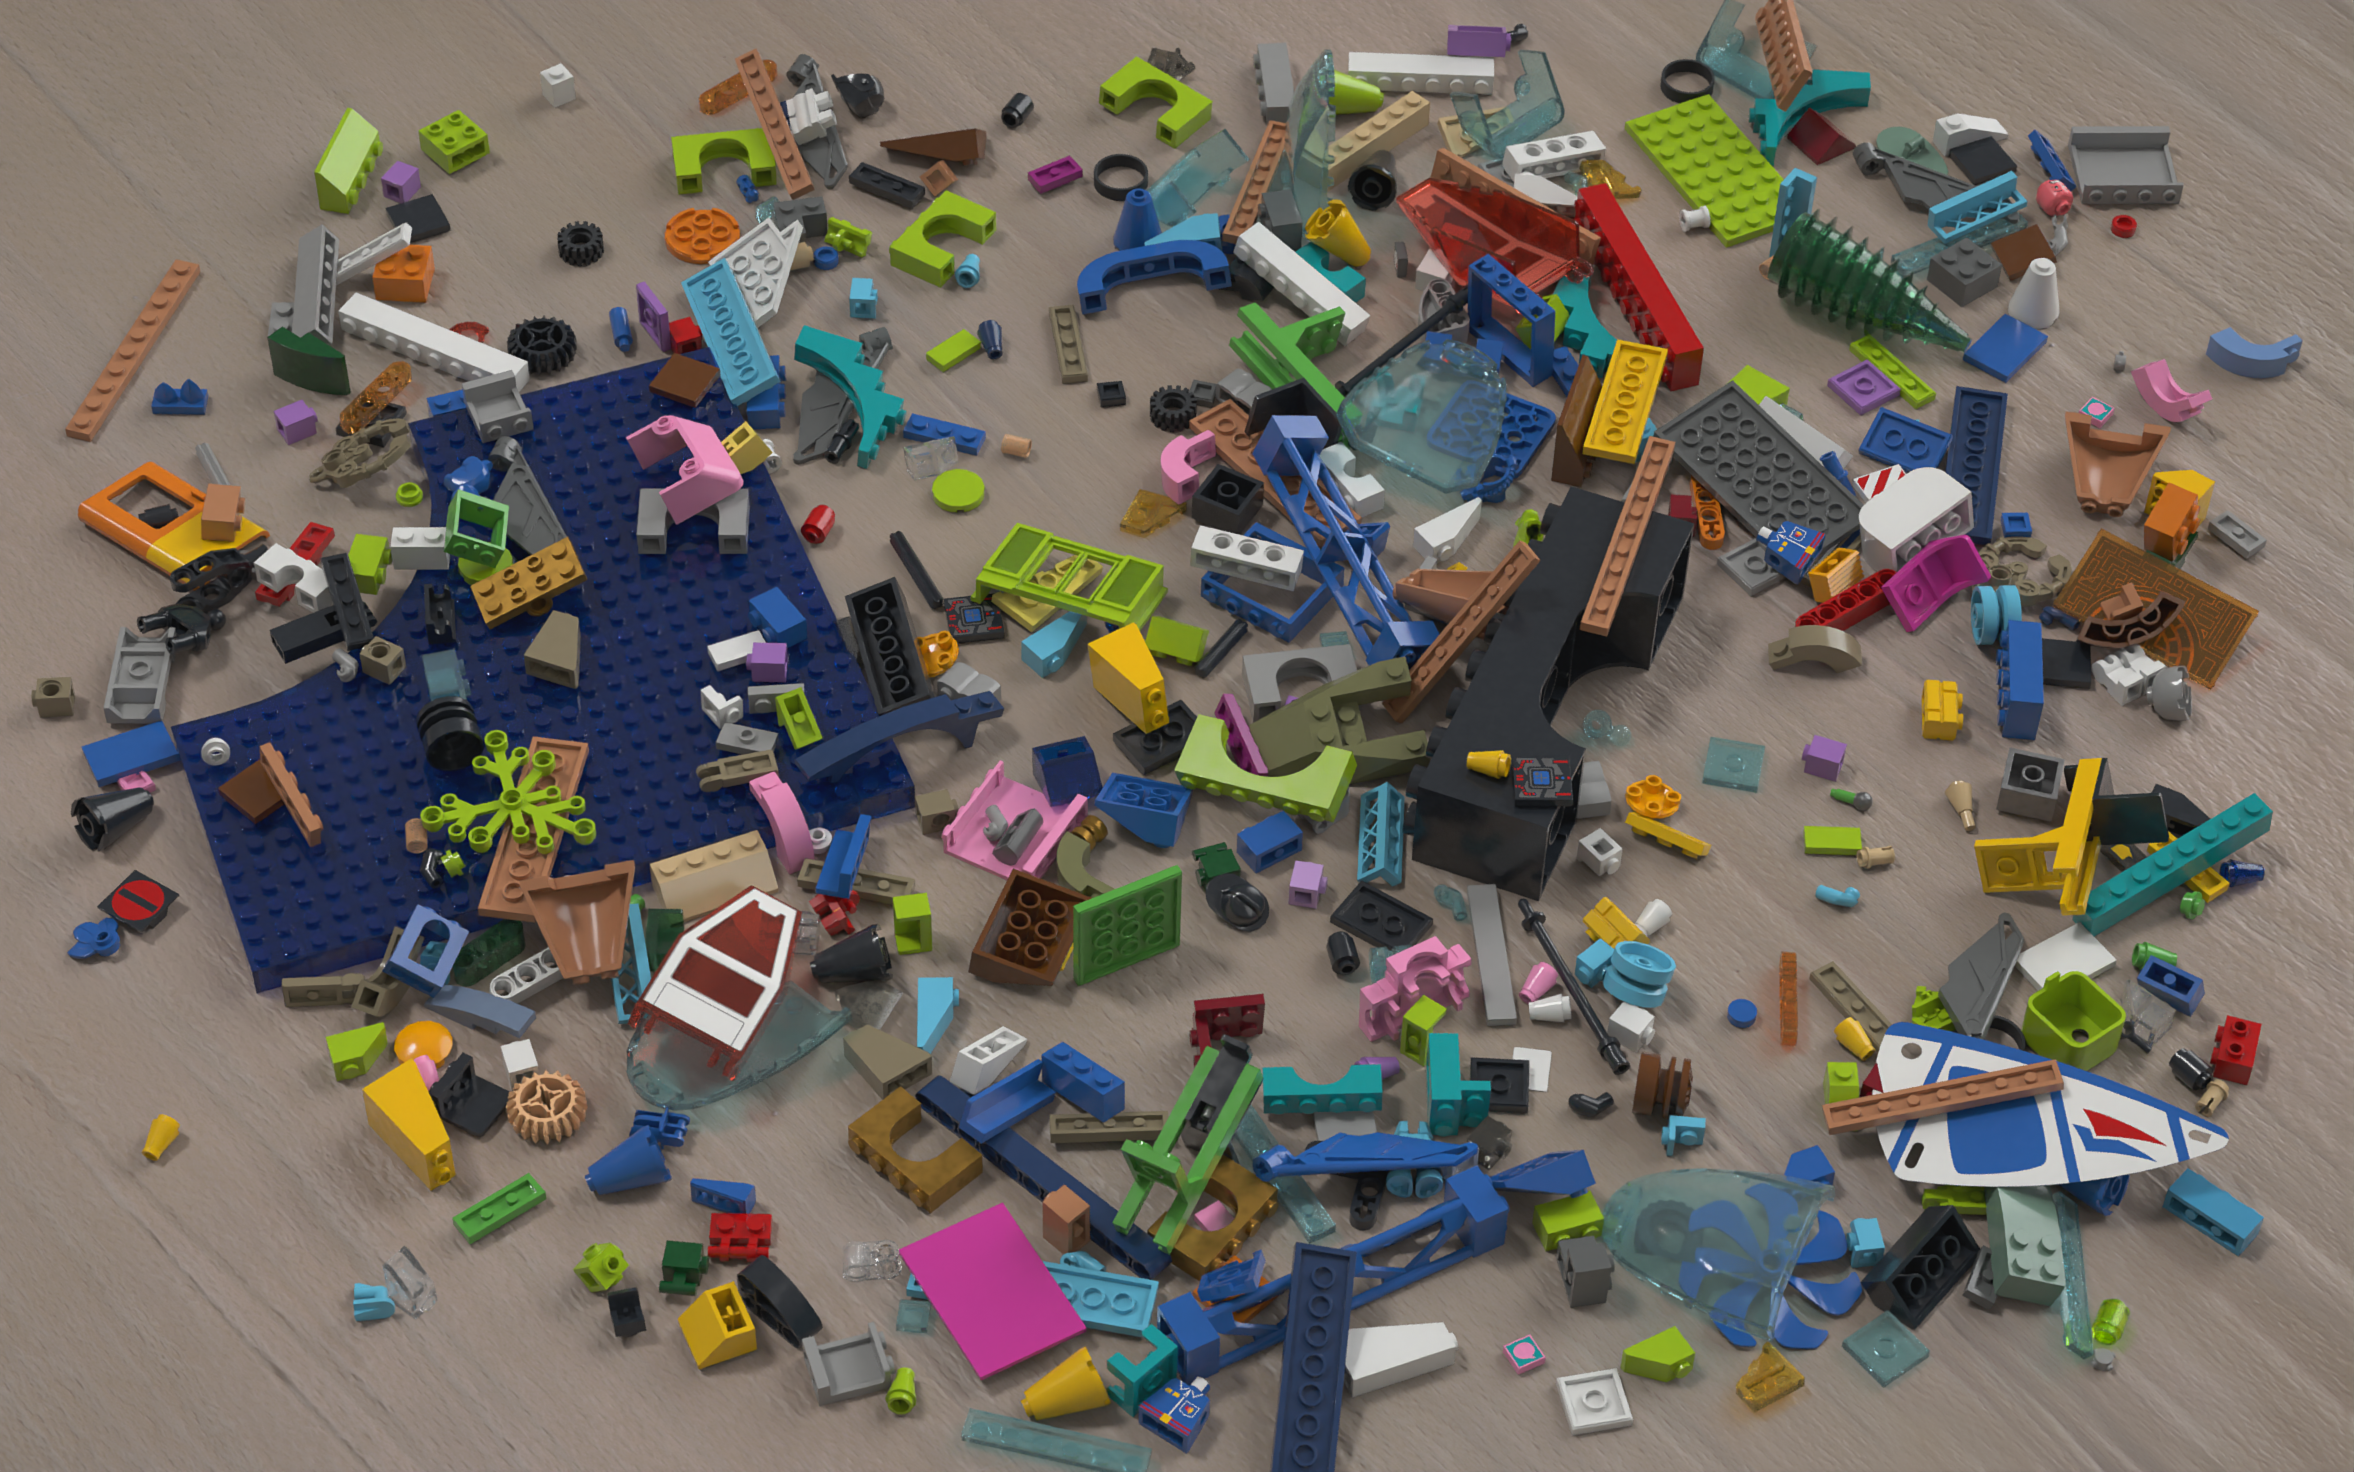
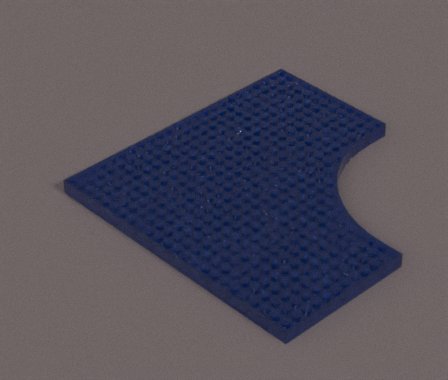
(634, 705)

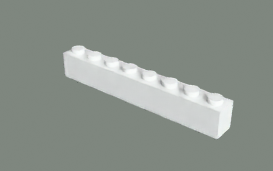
(427, 341)

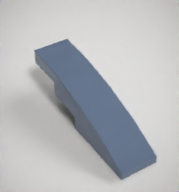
(481, 1009)

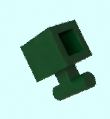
(1213, 862)
(683, 1268)

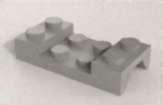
(138, 679)

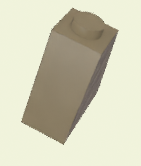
(556, 651)
(886, 1060)

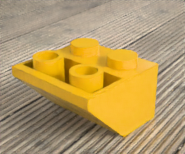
(2185, 479)
(718, 1326)

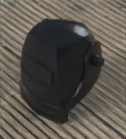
(860, 93)

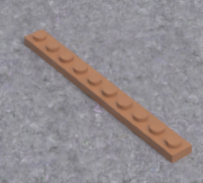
(132, 351)
(1627, 536)

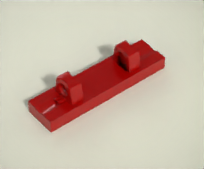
(308, 546)

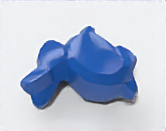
(470, 477)

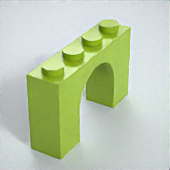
(1142, 80)
(695, 150)
(945, 215)

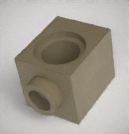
(382, 660)
(54, 697)
(935, 811)

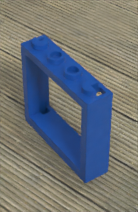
(1531, 364)
(1259, 615)

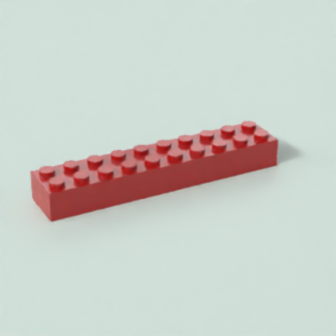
(1640, 287)

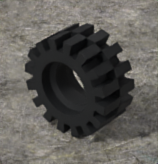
(582, 253)
(1172, 398)

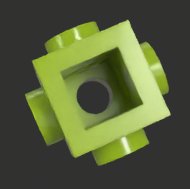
(601, 1266)

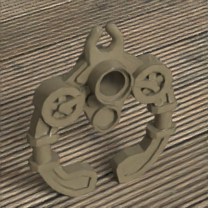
(348, 452)
(2016, 572)

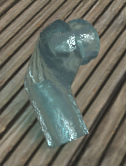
(764, 210)
(1451, 899)

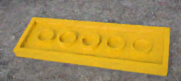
(1625, 401)

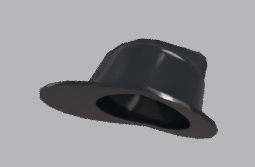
(1237, 902)

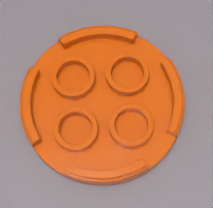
(700, 234)

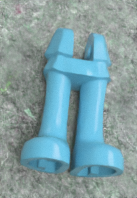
(1427, 1180)

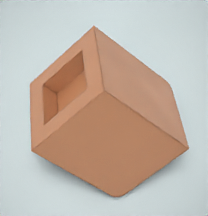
(938, 178)
(2123, 606)

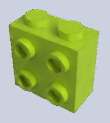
(454, 141)

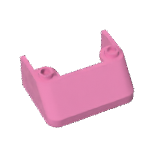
(705, 477)

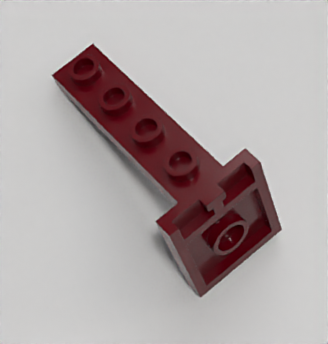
(1225, 1016)

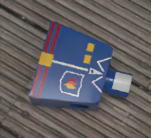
(1791, 549)
(1177, 1412)

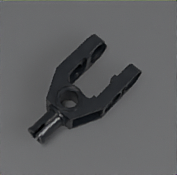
(232, 571)

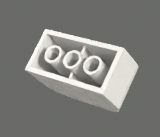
(1912, 513)

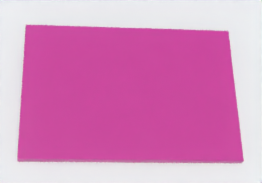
(992, 1291)

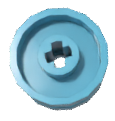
(1992, 611)
(1639, 974)

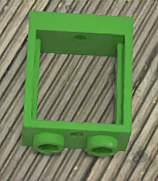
(493, 515)

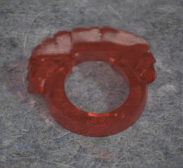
(478, 328)

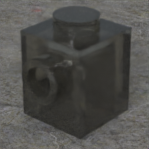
(1492, 1140)

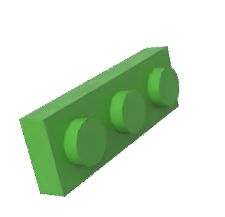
(499, 1208)

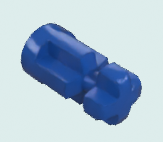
(747, 188)

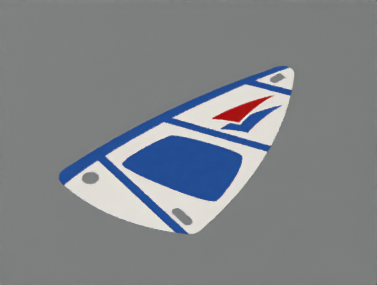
(2041, 1139)

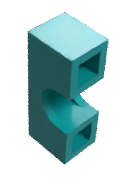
(1346, 280)

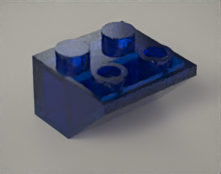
(1066, 770)

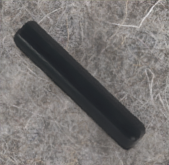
(1221, 648)

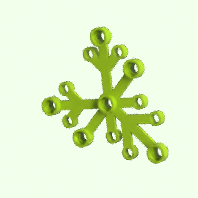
(511, 802)

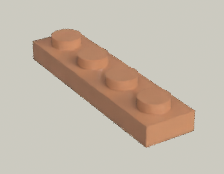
(287, 788)

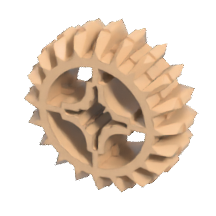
(558, 1094)

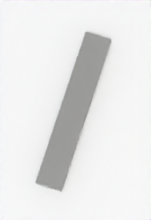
(1491, 955)

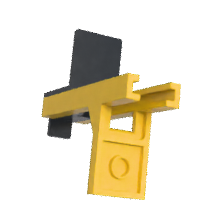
(2091, 820)

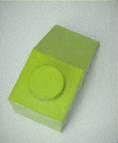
(356, 1050)
(1840, 1082)
(1660, 1357)

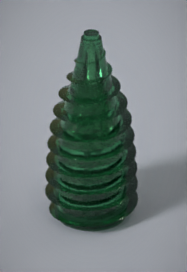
(1855, 283)

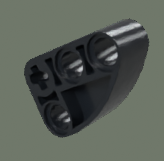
(777, 1301)

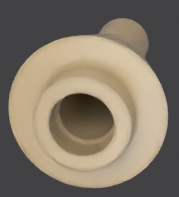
(1960, 796)

